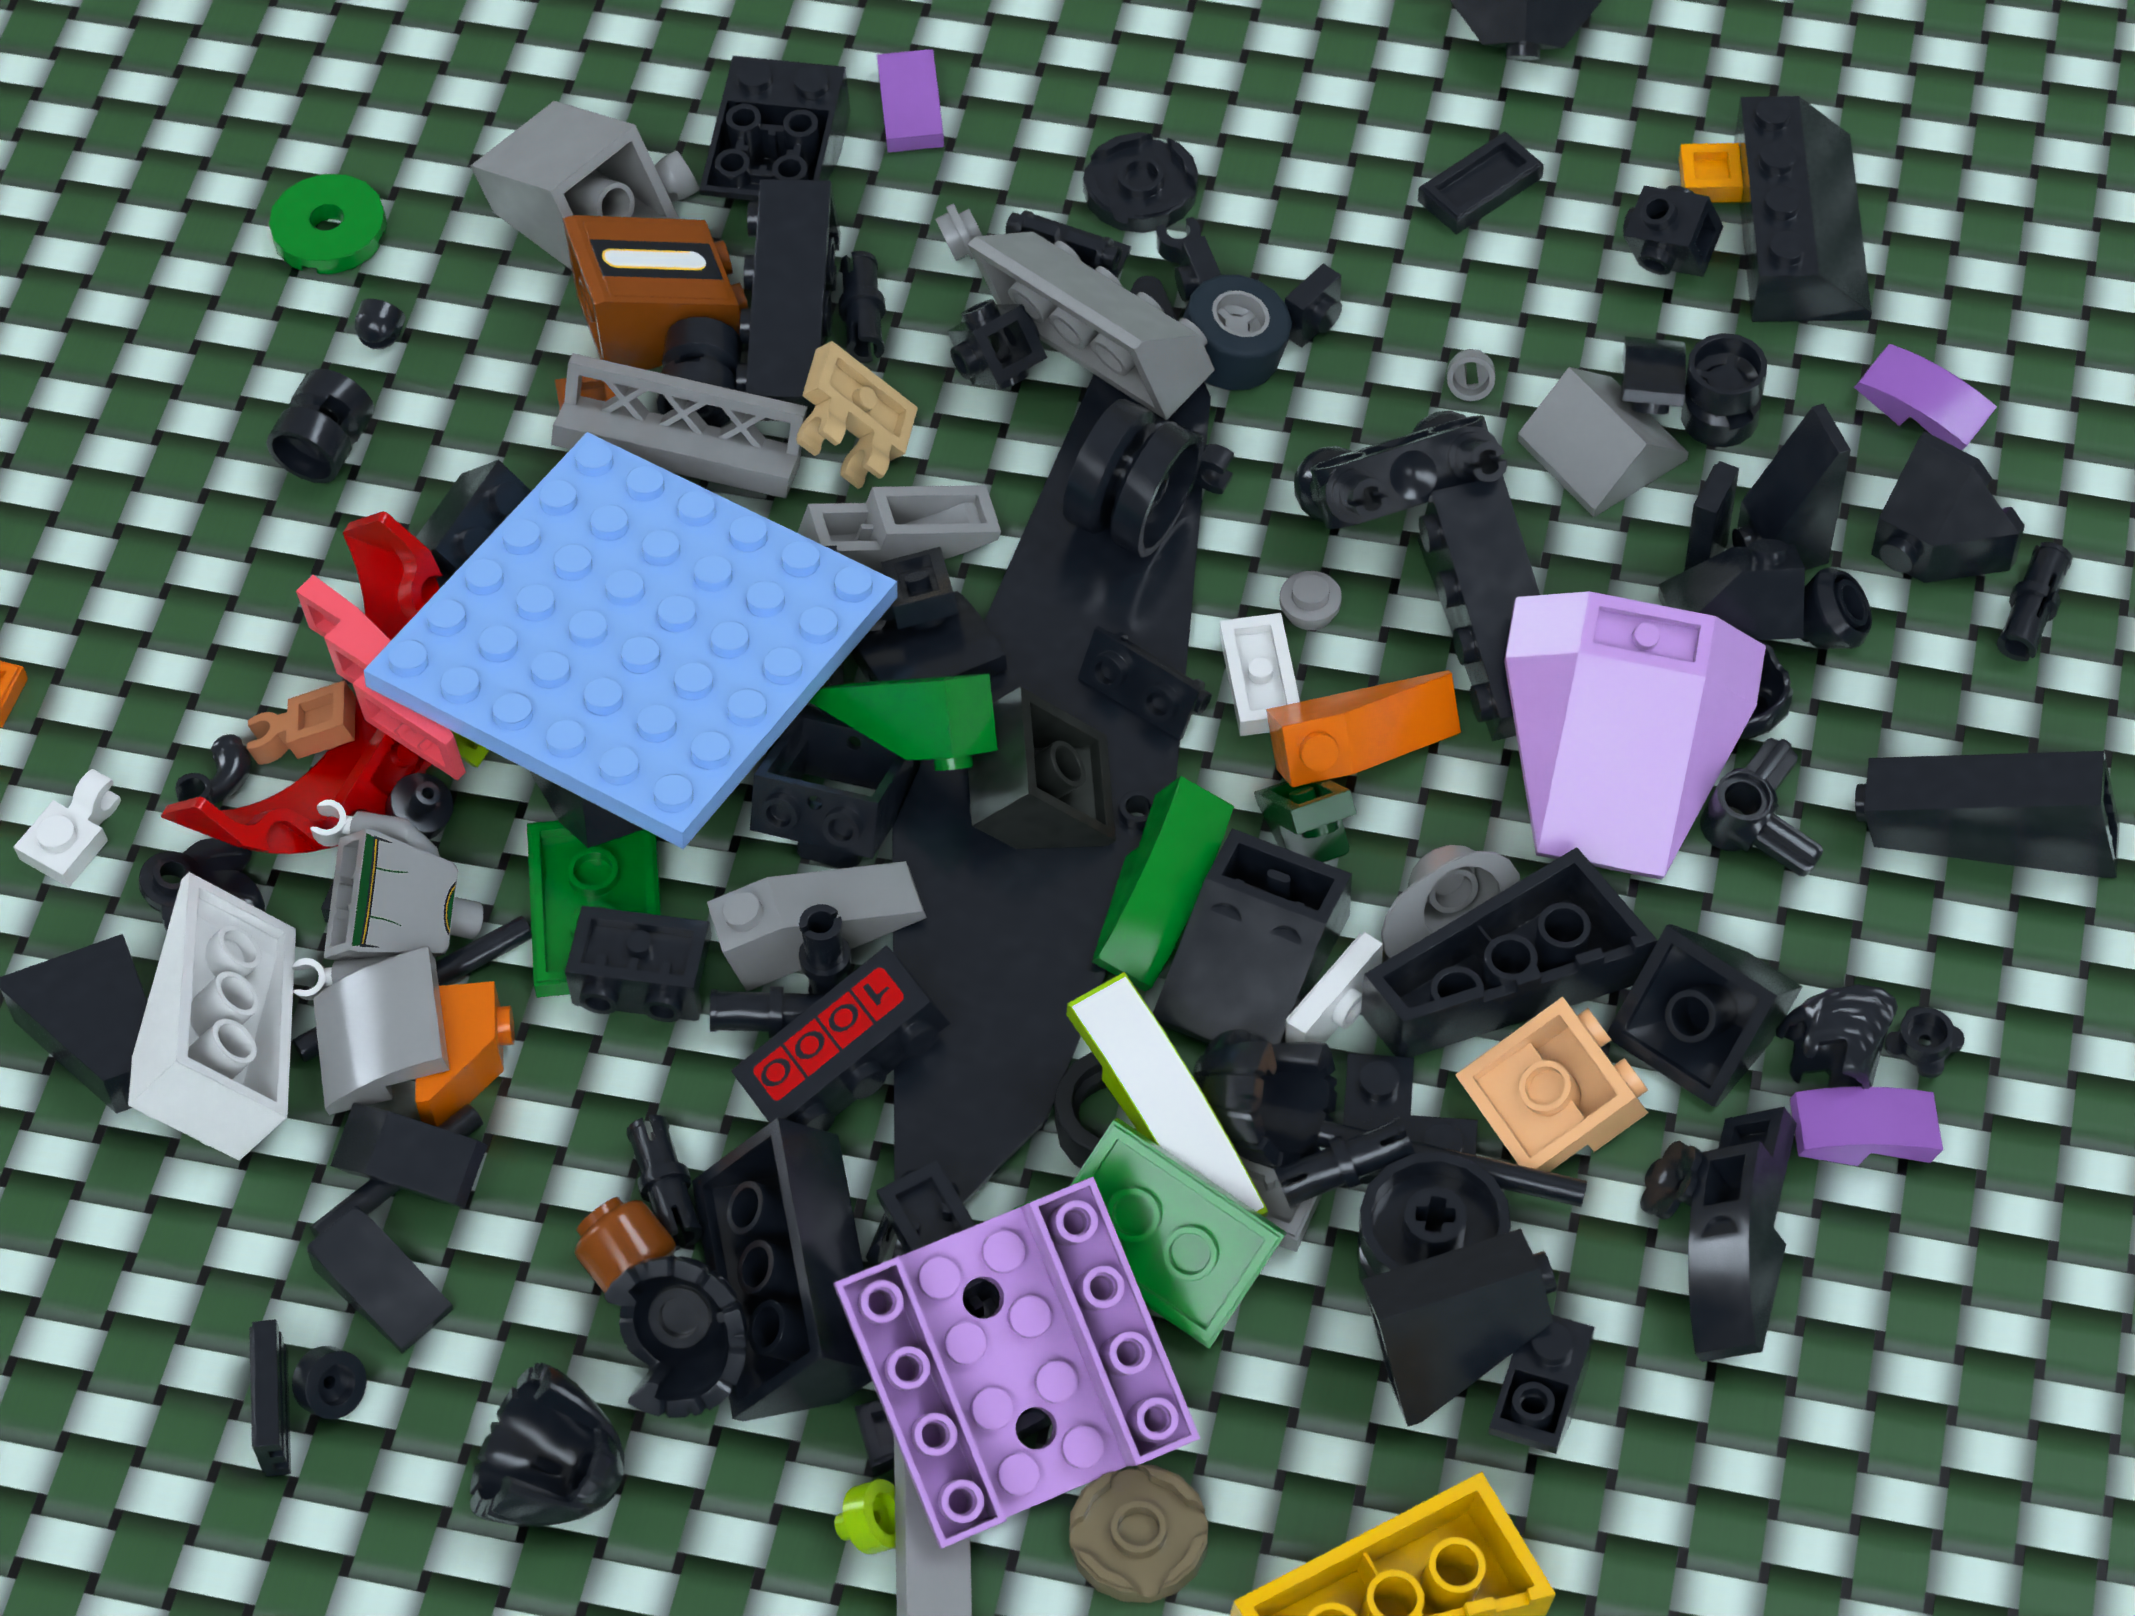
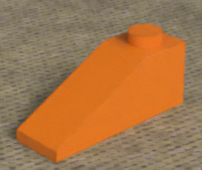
(1361, 727)

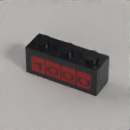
(843, 1044)

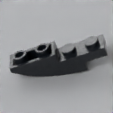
(1733, 1237)

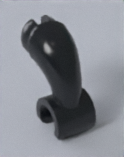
(232, 767)

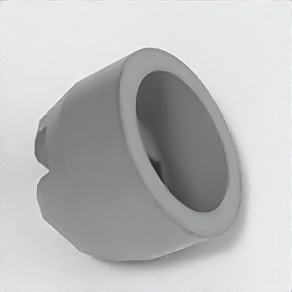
(676, 176)
(1458, 380)

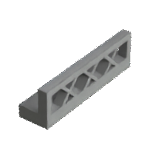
(684, 444)

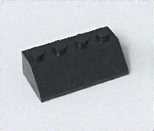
(1800, 214)
(781, 1236)

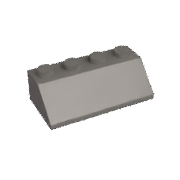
(1096, 319)

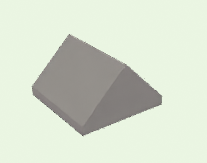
(1597, 441)

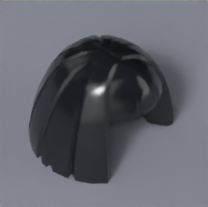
(1268, 1094)
(685, 1329)
(547, 1455)

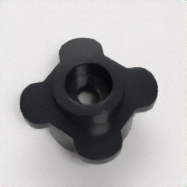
(1928, 1025)

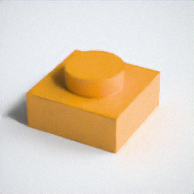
(1712, 170)

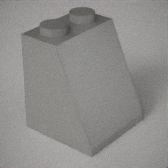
(569, 166)

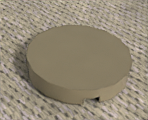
(1138, 1534)

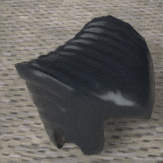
(1840, 1034)

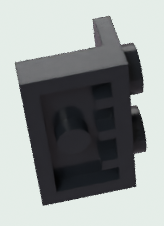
(638, 963)

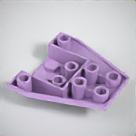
(1623, 721)

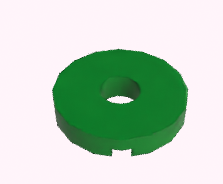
(321, 199)

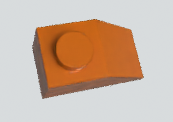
(475, 1040)

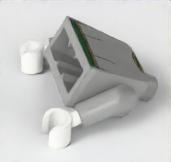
(386, 895)

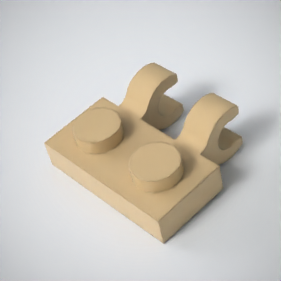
(855, 400)

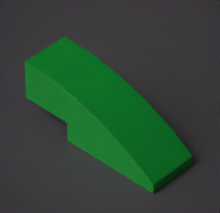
(1161, 881)

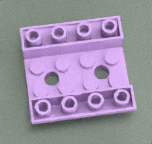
(1061, 1342)

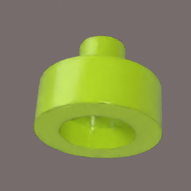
(868, 1517)

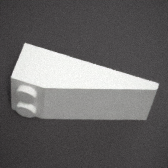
(218, 1022)

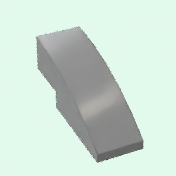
(905, 522)

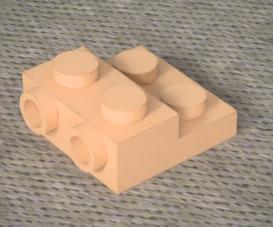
(1554, 1088)

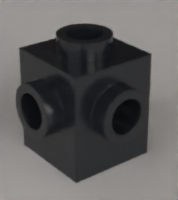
(1672, 230)
(1012, 347)

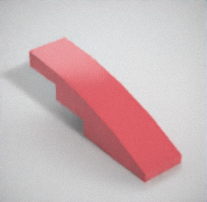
(352, 646)

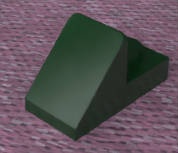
(1308, 817)

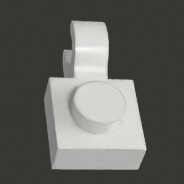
(69, 838)

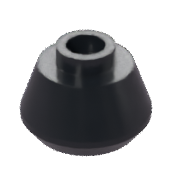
(1835, 611)

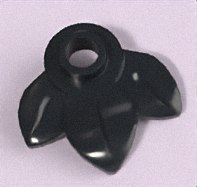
(208, 859)

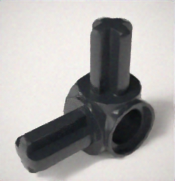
(1754, 795)

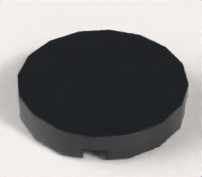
(1140, 182)

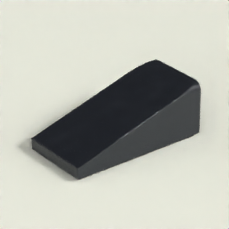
(377, 1279)

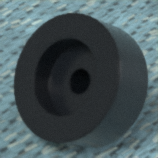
(422, 801)
(329, 1382)

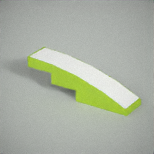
(1157, 1086)

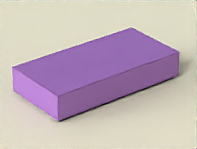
(910, 100)

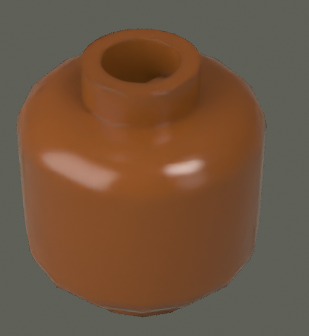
(618, 1238)

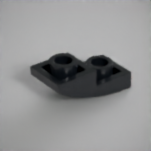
(1653, 374)

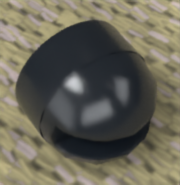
(378, 323)

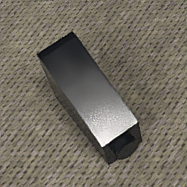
(84, 1014)
(1457, 1317)

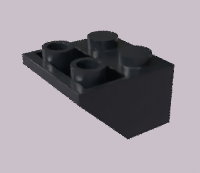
(471, 513)

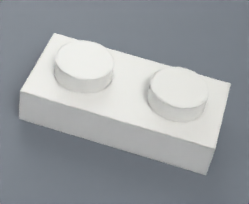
(1257, 669)

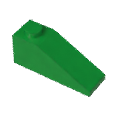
(919, 716)

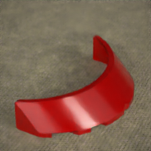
(395, 583)

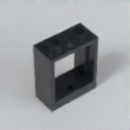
(844, 820)

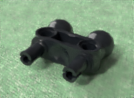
(1398, 473)

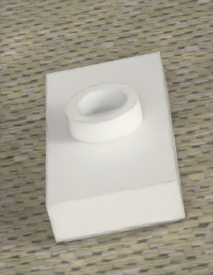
(1336, 996)

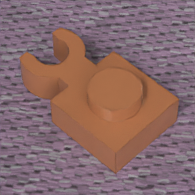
(311, 724)

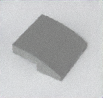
(380, 1030)

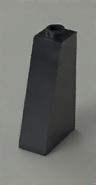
(1996, 809)

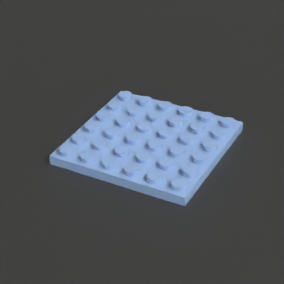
(632, 638)

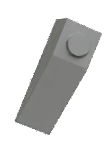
(761, 920)

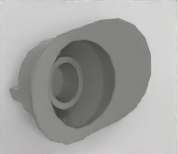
(1443, 889)

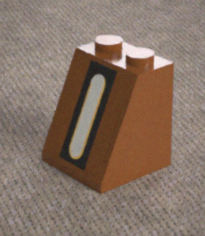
(643, 278)

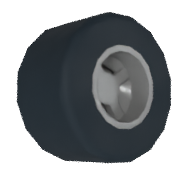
(1243, 329)

